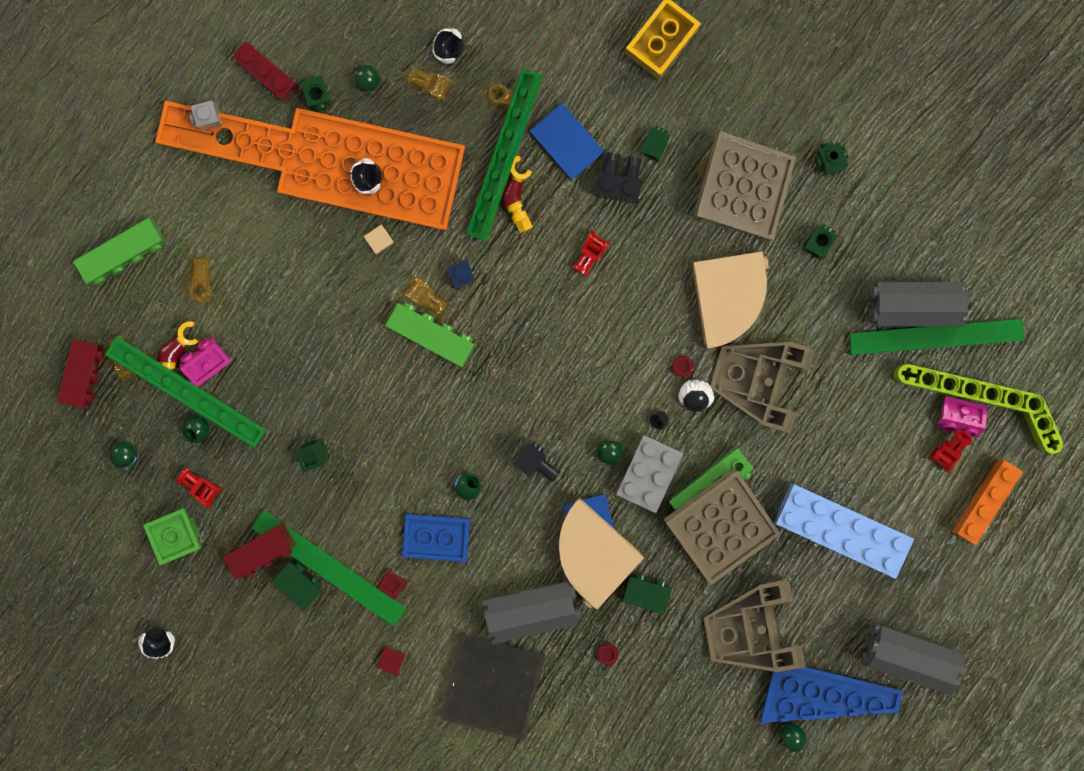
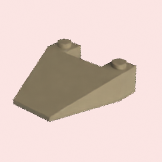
(754, 378)
(747, 631)

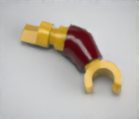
(512, 198)
(171, 350)

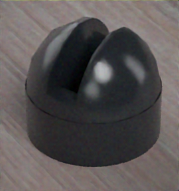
(654, 420)

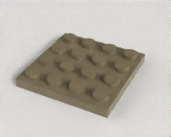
(744, 185)
(722, 526)

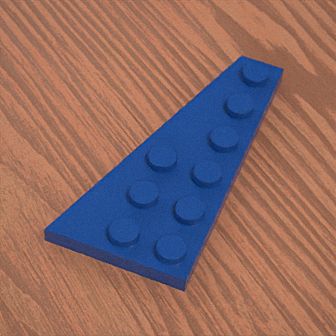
(822, 694)

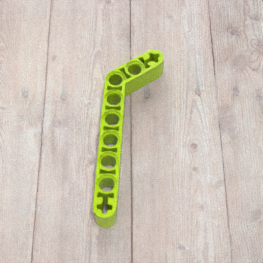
(1000, 400)

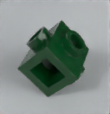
(828, 165)

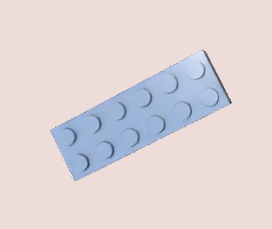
(843, 530)

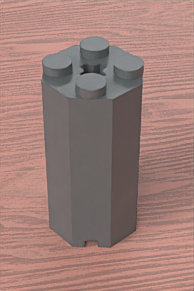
(918, 304)
(531, 611)
(913, 659)

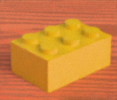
(662, 38)

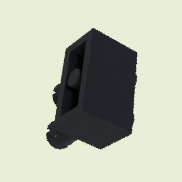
(616, 187)
(533, 460)

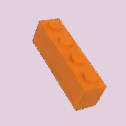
(987, 501)

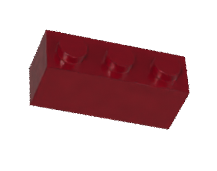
(265, 72)
(81, 374)
(259, 551)

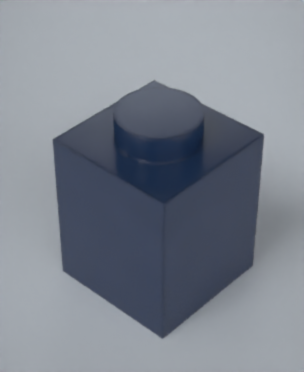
(461, 274)

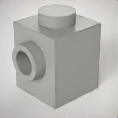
(205, 116)

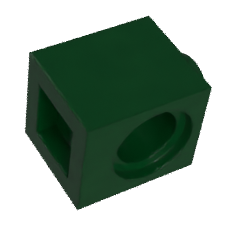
(312, 85)
(655, 143)
(813, 248)
(312, 454)

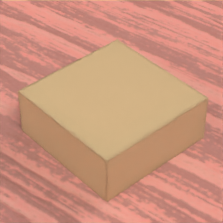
(378, 239)

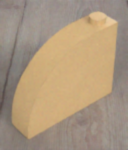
(729, 295)
(594, 554)

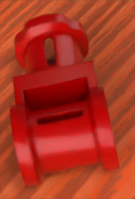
(591, 252)
(950, 451)
(199, 487)

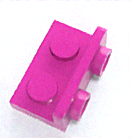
(203, 361)
(963, 416)

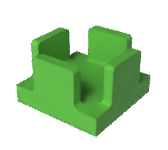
(173, 536)

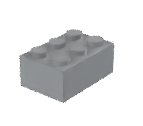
(649, 473)

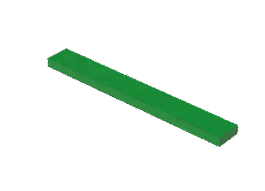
(504, 154)
(936, 337)
(185, 391)
(337, 573)

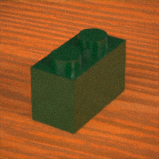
(298, 584)
(646, 593)

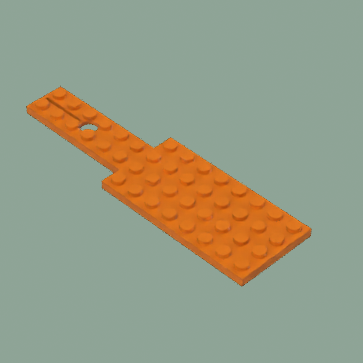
(319, 155)

